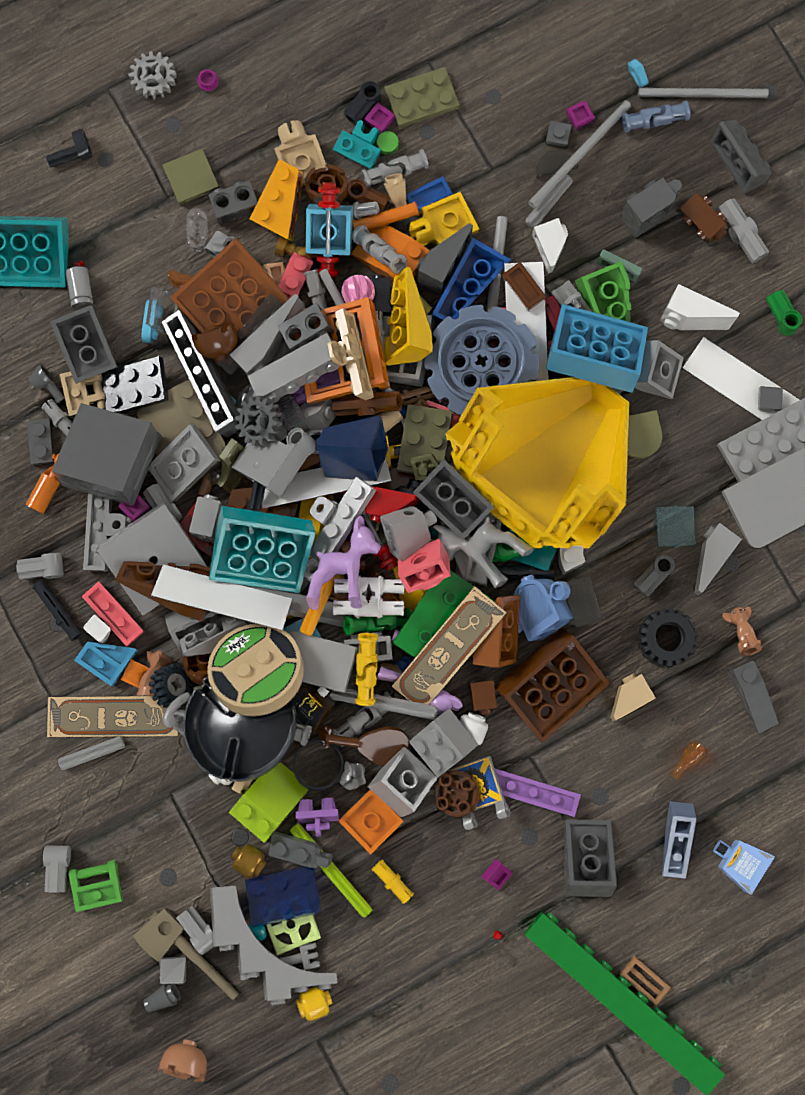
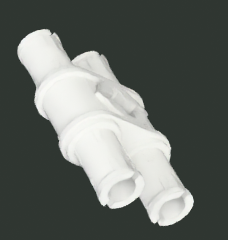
(376, 606)

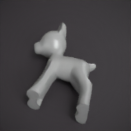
(479, 544)

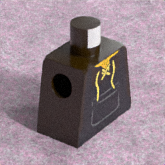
(313, 706)

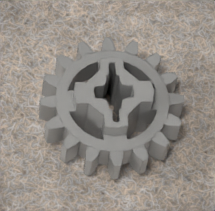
(152, 79)

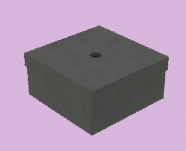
(106, 454)

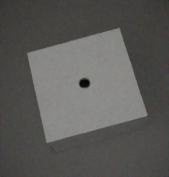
(153, 539)

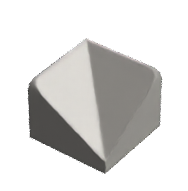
(173, 970)

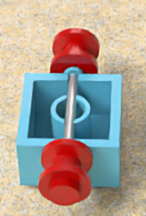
(329, 228)

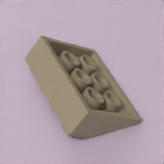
(176, 414)

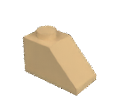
(631, 696)

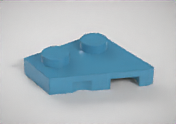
(105, 660)

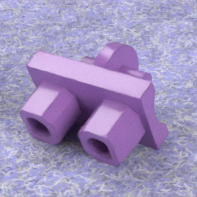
(308, 815)

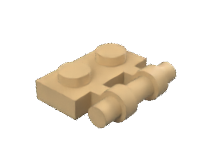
(78, 393)

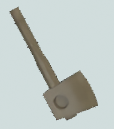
(163, 932)

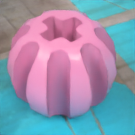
(357, 287)

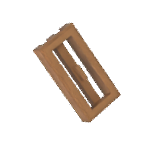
(629, 967)

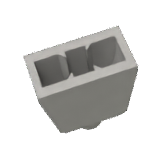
(407, 530)

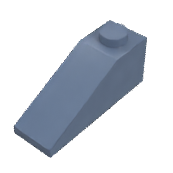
(678, 839)

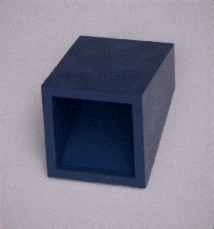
(353, 449)

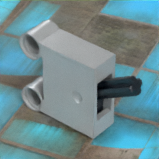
(274, 464)

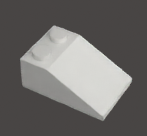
(696, 312)

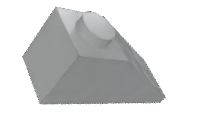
(714, 552)

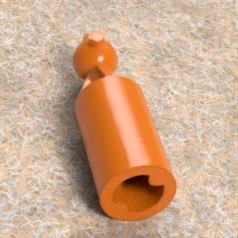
(44, 490)

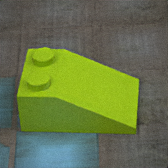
(269, 801)

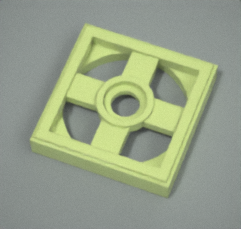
(281, 947)

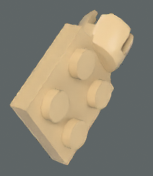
(299, 149)

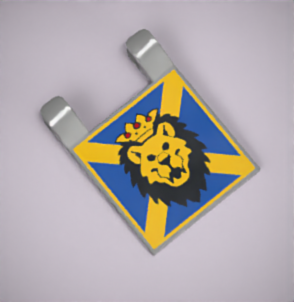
(490, 789)

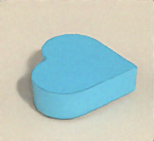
(638, 72)

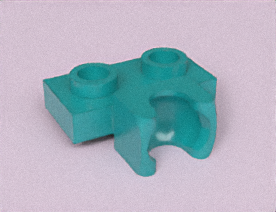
(359, 146)

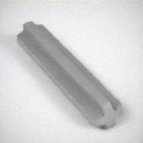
(548, 202)
(91, 753)

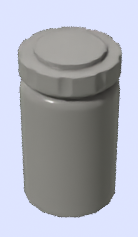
(79, 287)

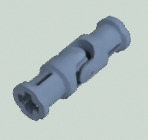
(659, 116)

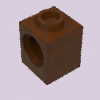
(483, 697)

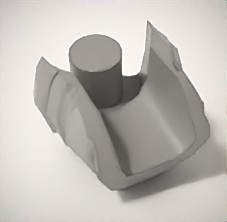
(353, 775)

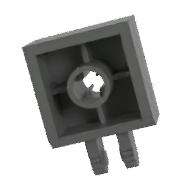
(650, 206)

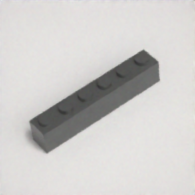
(203, 375)

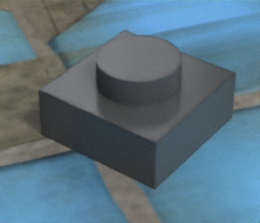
(558, 134)

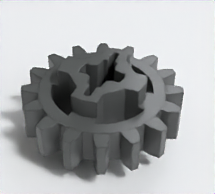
(258, 420)

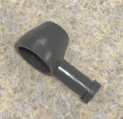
(43, 378)

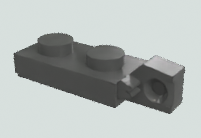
(298, 851)

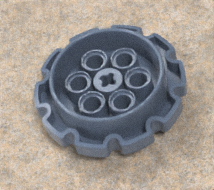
(482, 326)

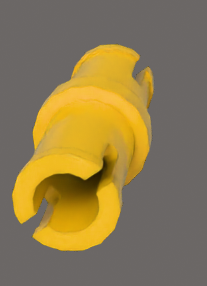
(392, 881)

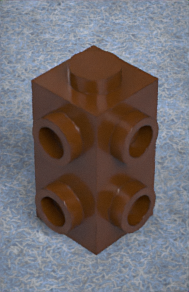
(710, 224)

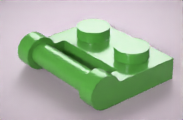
(98, 893)

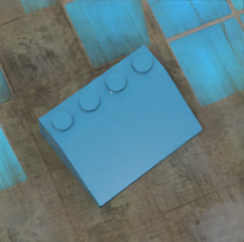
(597, 348)

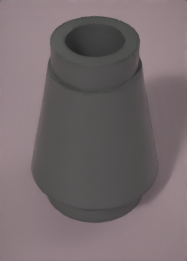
(163, 997)

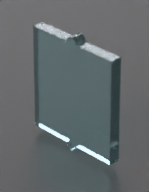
(675, 526)

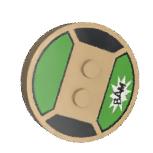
(255, 669)

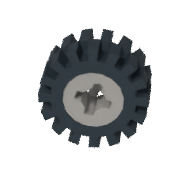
(162, 687)

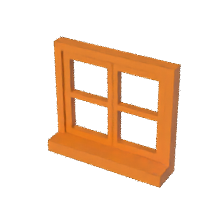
(372, 347)

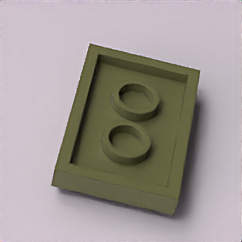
(421, 97)
(423, 435)

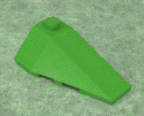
(607, 291)

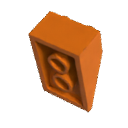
(401, 243)

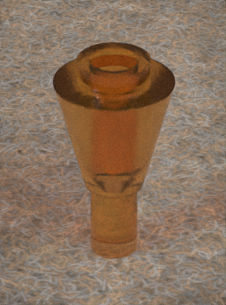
(692, 755)

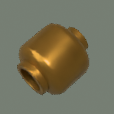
(248, 861)

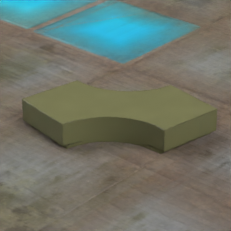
(229, 476)

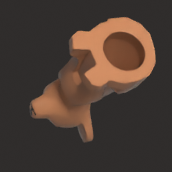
(748, 642)
(156, 660)

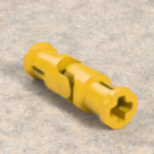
(366, 669)

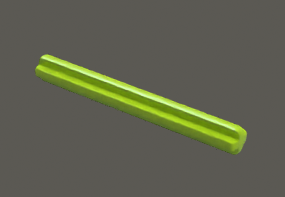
(337, 877)

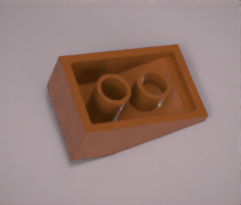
(501, 643)

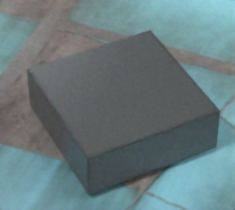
(770, 398)

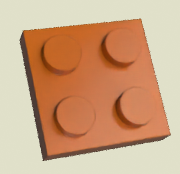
(371, 821)

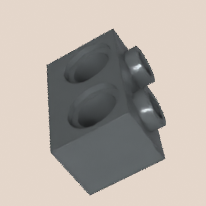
(236, 208)
(303, 324)

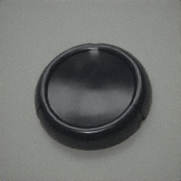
(233, 743)

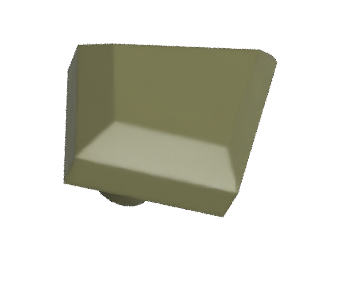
(423, 465)

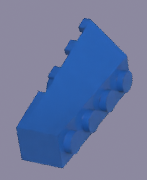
(471, 276)

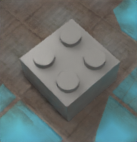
(443, 743)

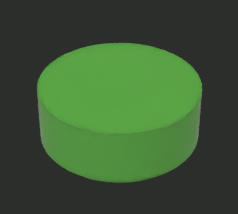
(387, 143)

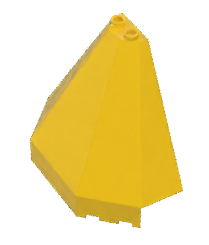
(547, 457)

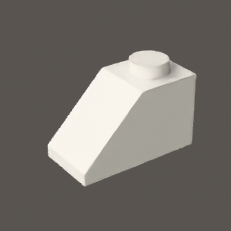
(550, 242)

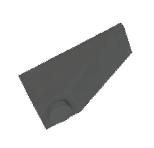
(754, 695)

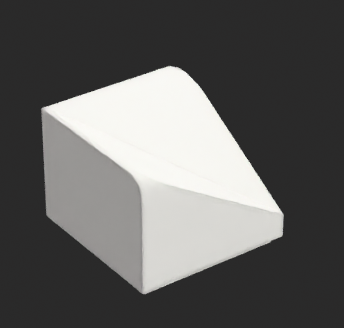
(97, 629)

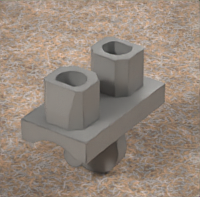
(569, 296)

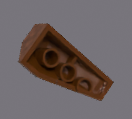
(143, 577)

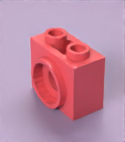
(425, 567)

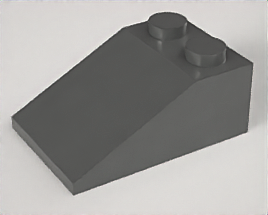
(442, 260)
(84, 343)
(589, 858)

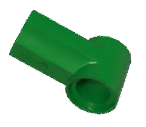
(783, 310)

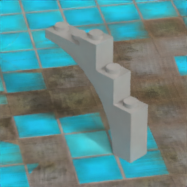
(278, 977)

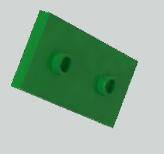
(431, 613)

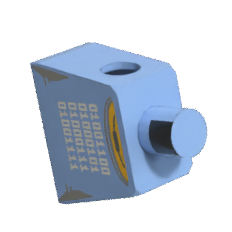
(743, 863)

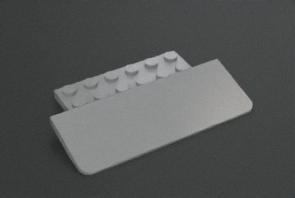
(769, 474)

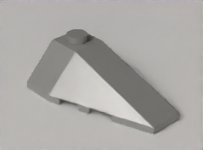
(263, 344)

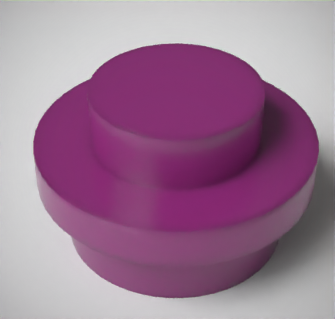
(207, 80)

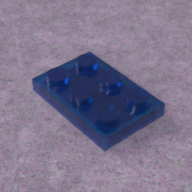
(282, 896)

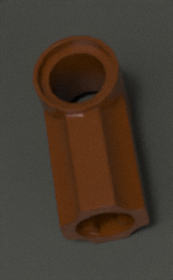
(367, 195)

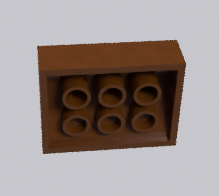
(552, 684)

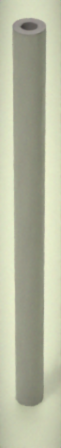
(701, 92)

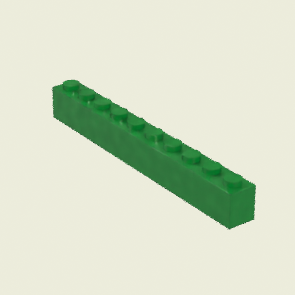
(624, 1004)

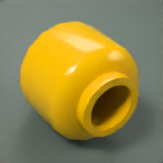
(313, 1003)

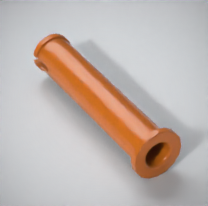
(387, 216)

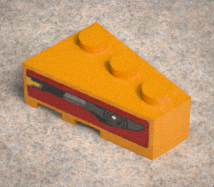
(279, 200)

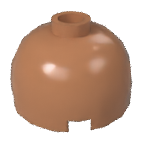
(184, 1061)

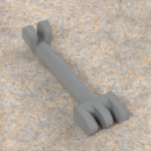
(303, 957)

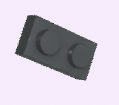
(40, 441)

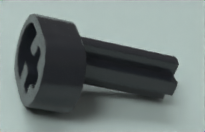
(80, 150)

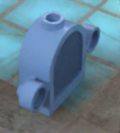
(542, 607)

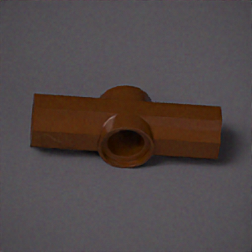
(380, 402)

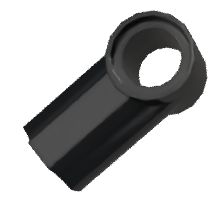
(362, 104)

